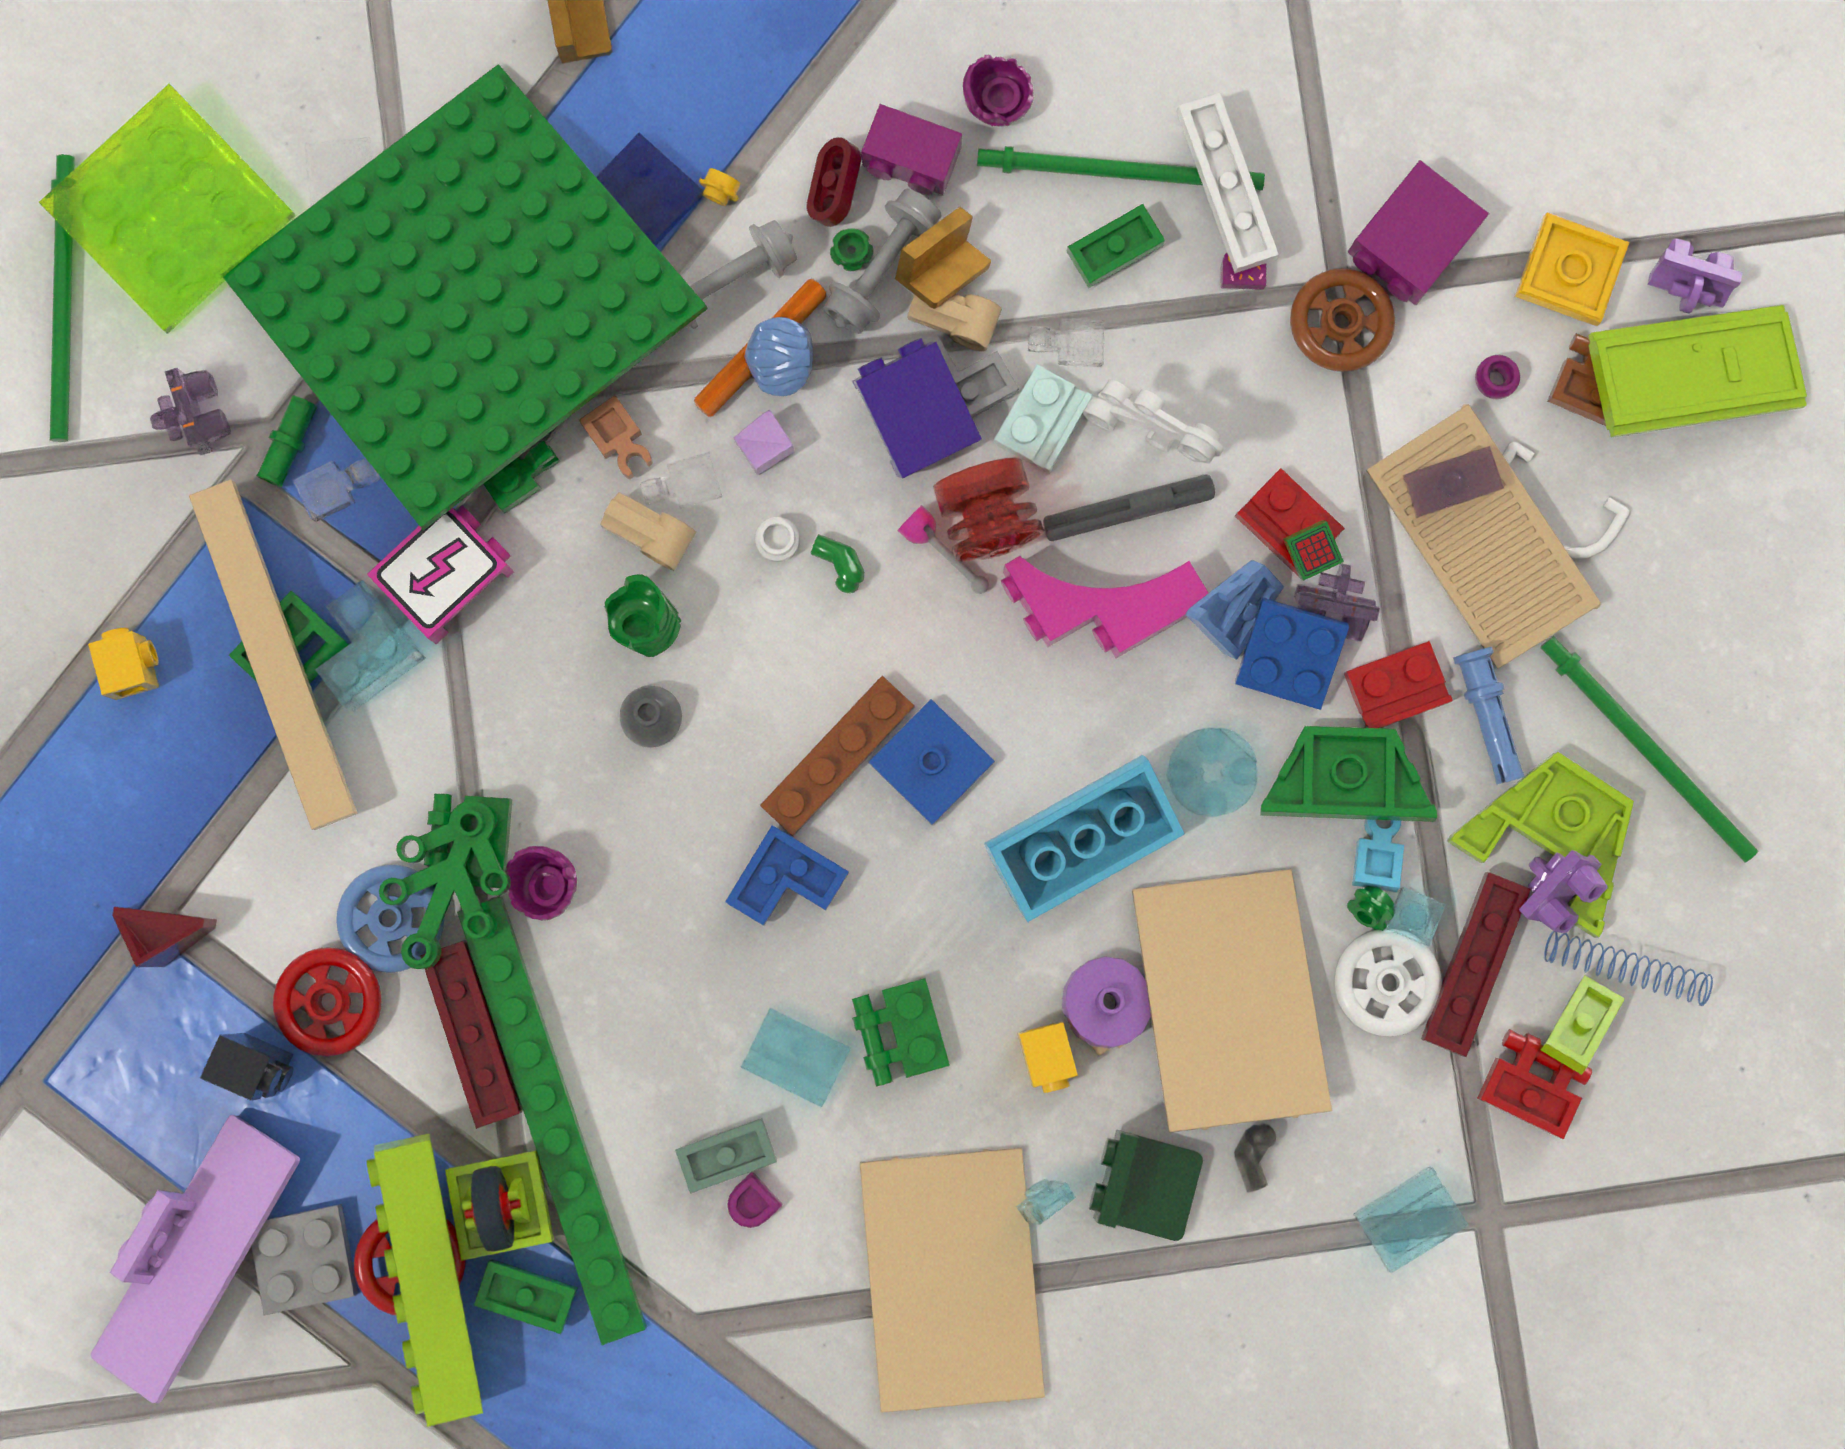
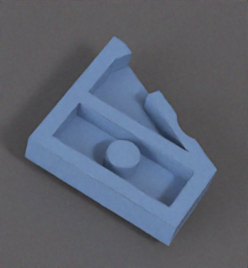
(1231, 608)

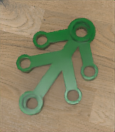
(450, 877)

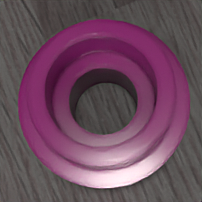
(1506, 368)

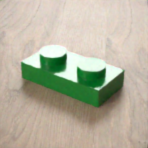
(1115, 245)
(525, 1296)

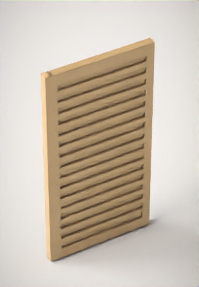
(1490, 552)

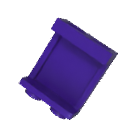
(916, 407)

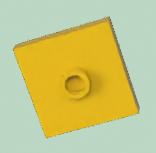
(1572, 269)

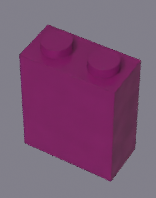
(1416, 233)

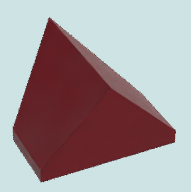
(159, 937)

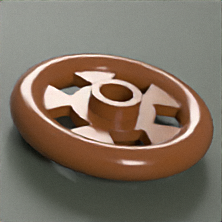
(1355, 286)

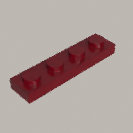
(1475, 964)
(472, 1036)

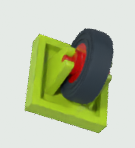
(499, 1205)

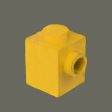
(124, 663)

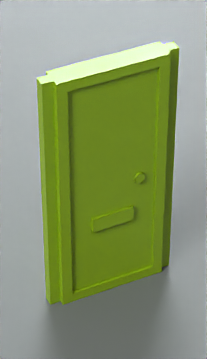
(1697, 370)

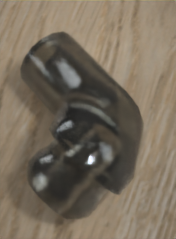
(1250, 1152)

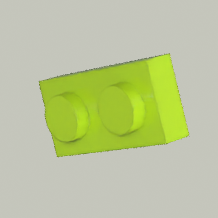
(1583, 1024)

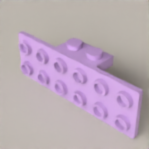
(188, 1255)

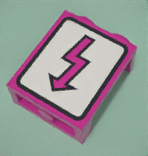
(440, 571)

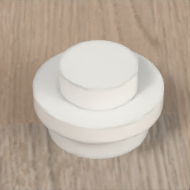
(777, 539)

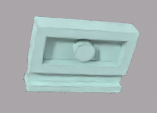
(1042, 419)

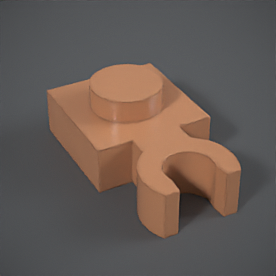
(613, 432)

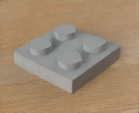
(304, 1260)

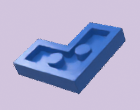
(780, 865)

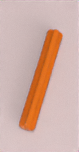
(736, 372)

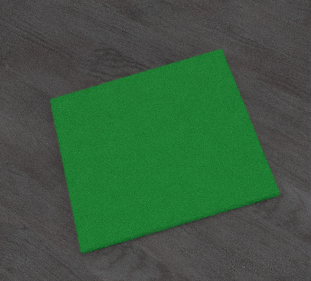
(463, 295)

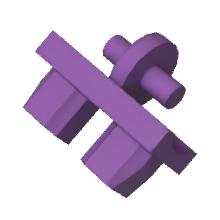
(1695, 279)
(1557, 884)

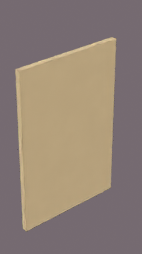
(1231, 1001)
(951, 1280)

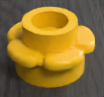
(719, 187)

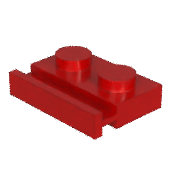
(1280, 511)
(1398, 686)

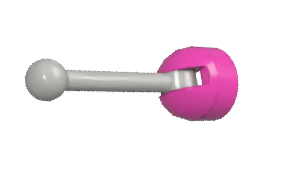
(921, 529)

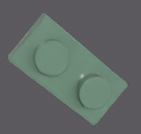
(726, 1155)

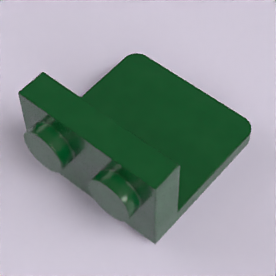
(1146, 1185)

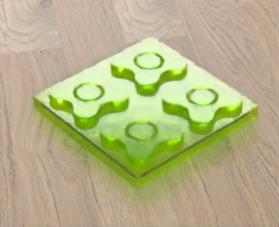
(167, 208)

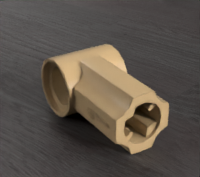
(966, 319)
(657, 535)

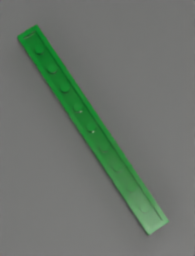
(554, 1126)

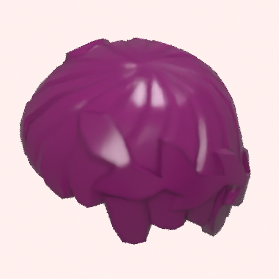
(997, 90)
(541, 882)

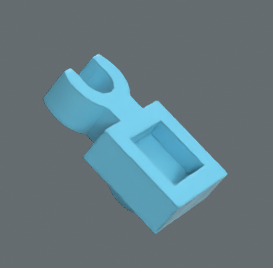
(1378, 860)

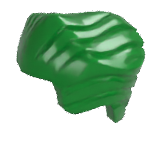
(642, 617)

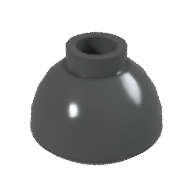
(650, 716)

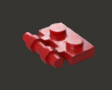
(1529, 1096)

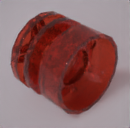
(990, 517)

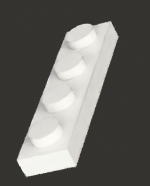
(1227, 182)

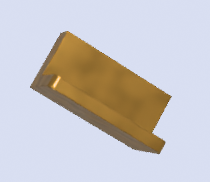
(579, 29)
(941, 260)

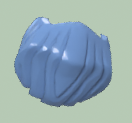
(780, 356)

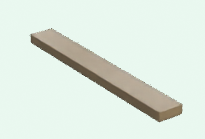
(273, 655)

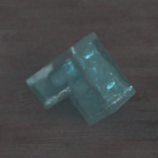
(378, 651)

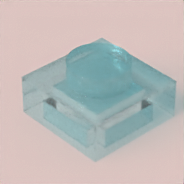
(1415, 916)
(1045, 1200)

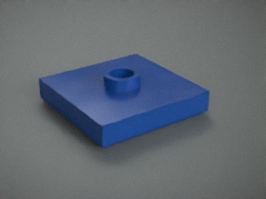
(931, 762)

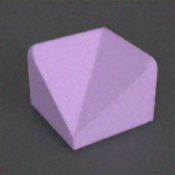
(764, 443)

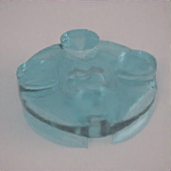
(1211, 746)

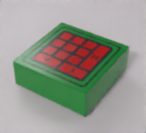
(1313, 550)

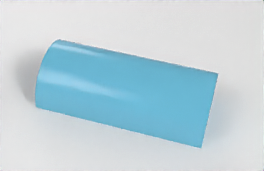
(1084, 838)

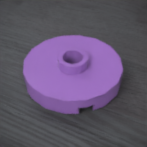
(1085, 1007)

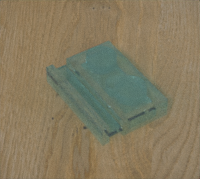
(796, 1057)
(1410, 1219)

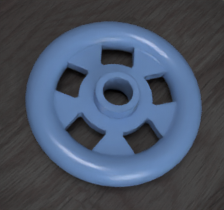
(351, 919)

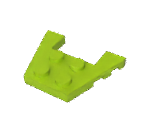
(1559, 811)

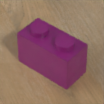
(910, 150)

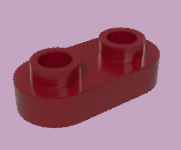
(833, 182)

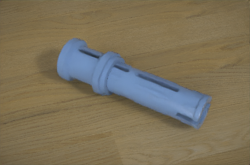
(1485, 693)

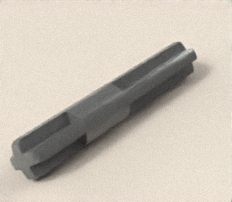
(1129, 507)

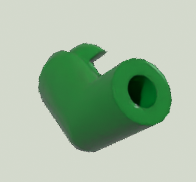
(844, 560)

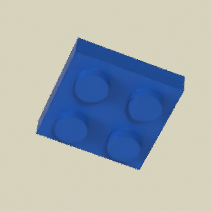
(1291, 653)

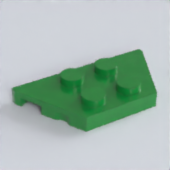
(1349, 777)

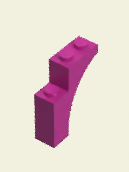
(1122, 614)

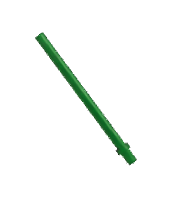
(1011, 160)
(61, 317)
(1570, 665)

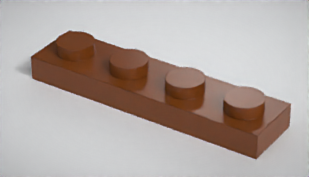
(837, 756)

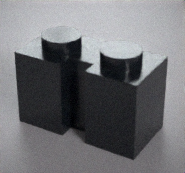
(248, 1066)

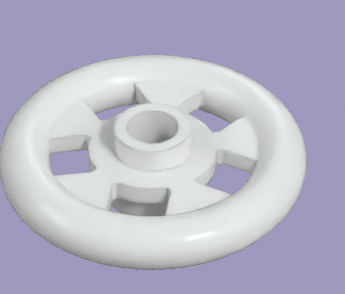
(1355, 1000)

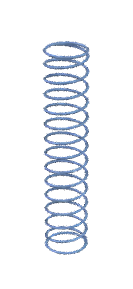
(1578, 954)

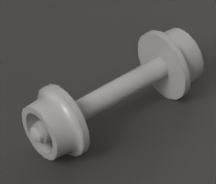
(772, 247)
(850, 306)

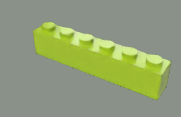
(427, 1280)

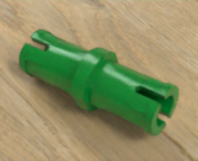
(287, 441)

